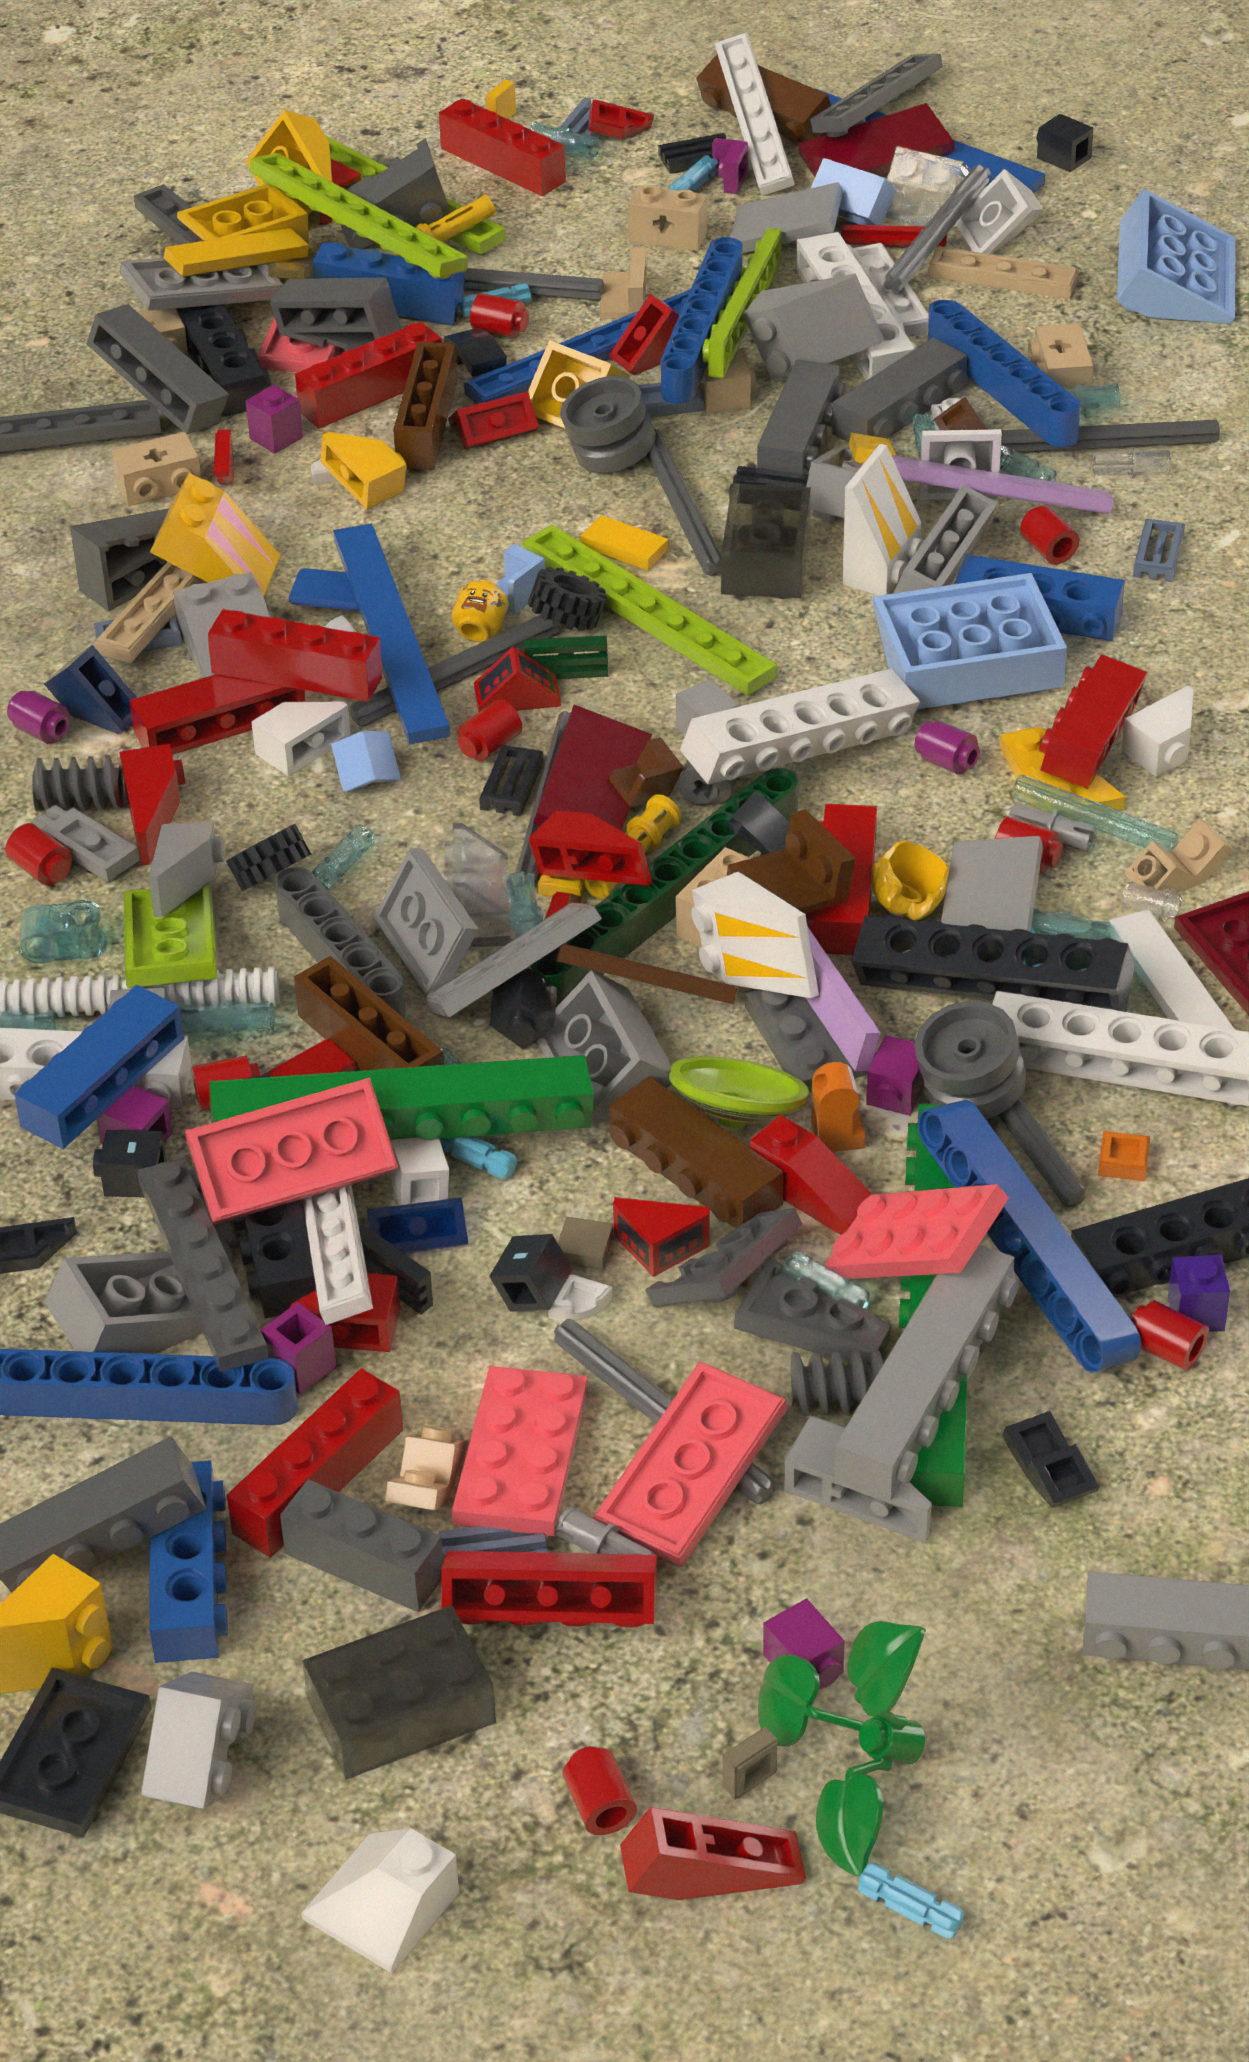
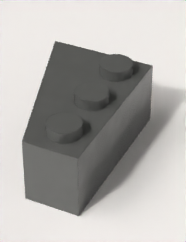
(405, 190)
(335, 311)
(116, 556)

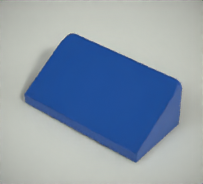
(323, 589)

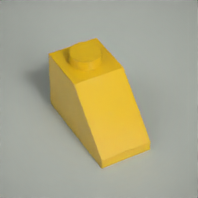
(364, 467)

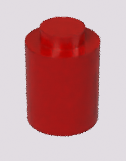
(499, 315)
(1049, 535)
(489, 730)
(1052, 849)
(38, 854)
(220, 1070)
(1170, 1334)
(599, 1790)

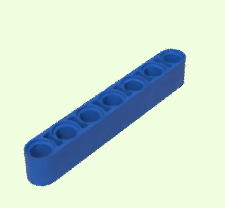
(683, 357)
(1007, 374)
(1026, 1228)
(144, 1387)

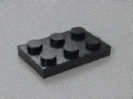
(69, 1751)

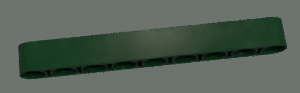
(639, 911)

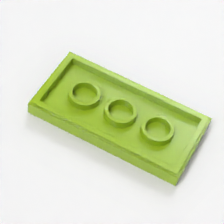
(170, 946)

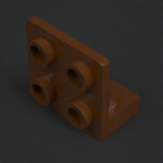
(809, 872)

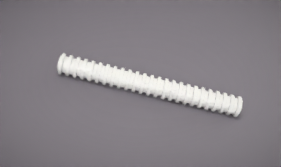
(94, 995)

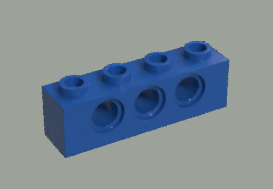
(1077, 601)
(188, 1580)

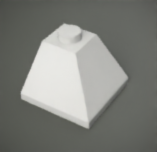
(998, 214)
(960, 448)
(386, 1895)

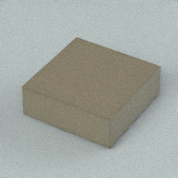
(586, 1242)
(750, 1763)

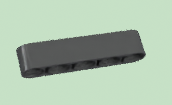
(330, 931)

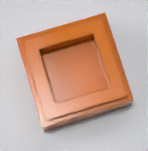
(1124, 1156)

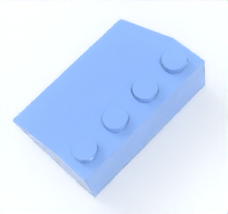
(1174, 264)
(972, 640)

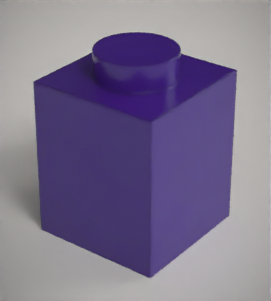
(1200, 1289)

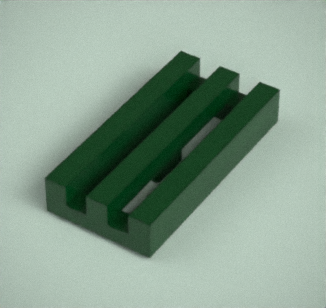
(567, 664)

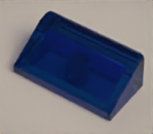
(421, 1225)

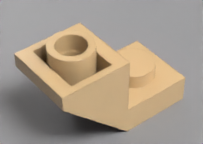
(1184, 866)
(427, 1469)

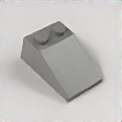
(811, 323)
(828, 480)
(202, 603)
(122, 1303)

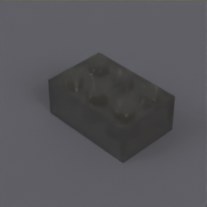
(766, 541)
(399, 1691)

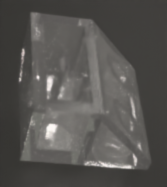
(921, 185)
(479, 884)

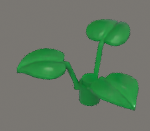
(879, 1666)

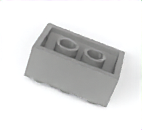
(612, 1033)

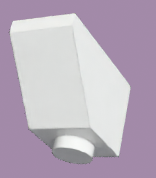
(299, 733)
(1160, 733)

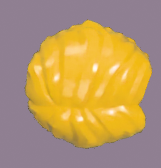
(909, 880)

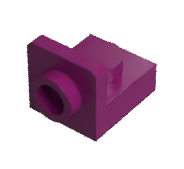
(732, 162)

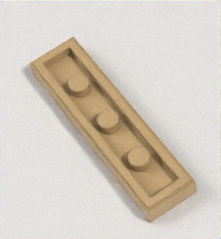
(1003, 272)
(144, 615)

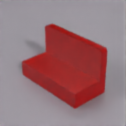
(495, 420)

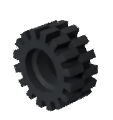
(567, 599)
(268, 857)

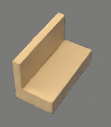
(625, 291)

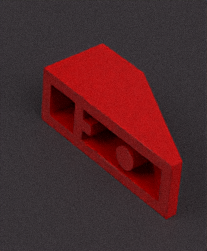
(151, 793)
(588, 849)
(811, 1174)
(705, 1856)

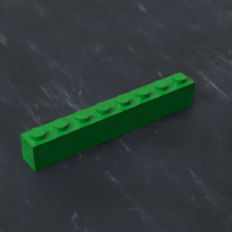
(441, 1098)

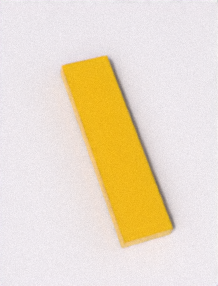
(236, 252)

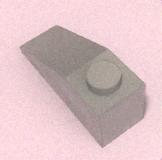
(183, 863)
(811, 1476)

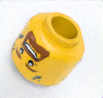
(479, 610)

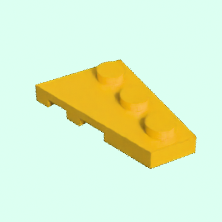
(1024, 758)

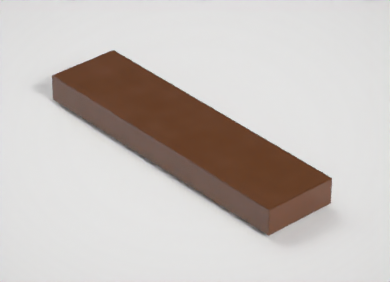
(645, 973)

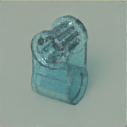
(58, 932)

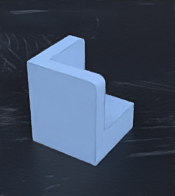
(520, 575)
(365, 759)

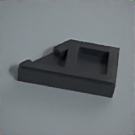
(33, 1244)

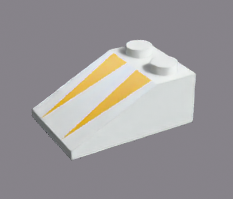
(879, 526)
(753, 937)

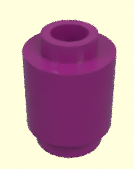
(38, 716)
(947, 746)

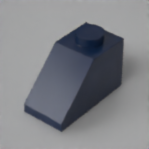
(93, 691)

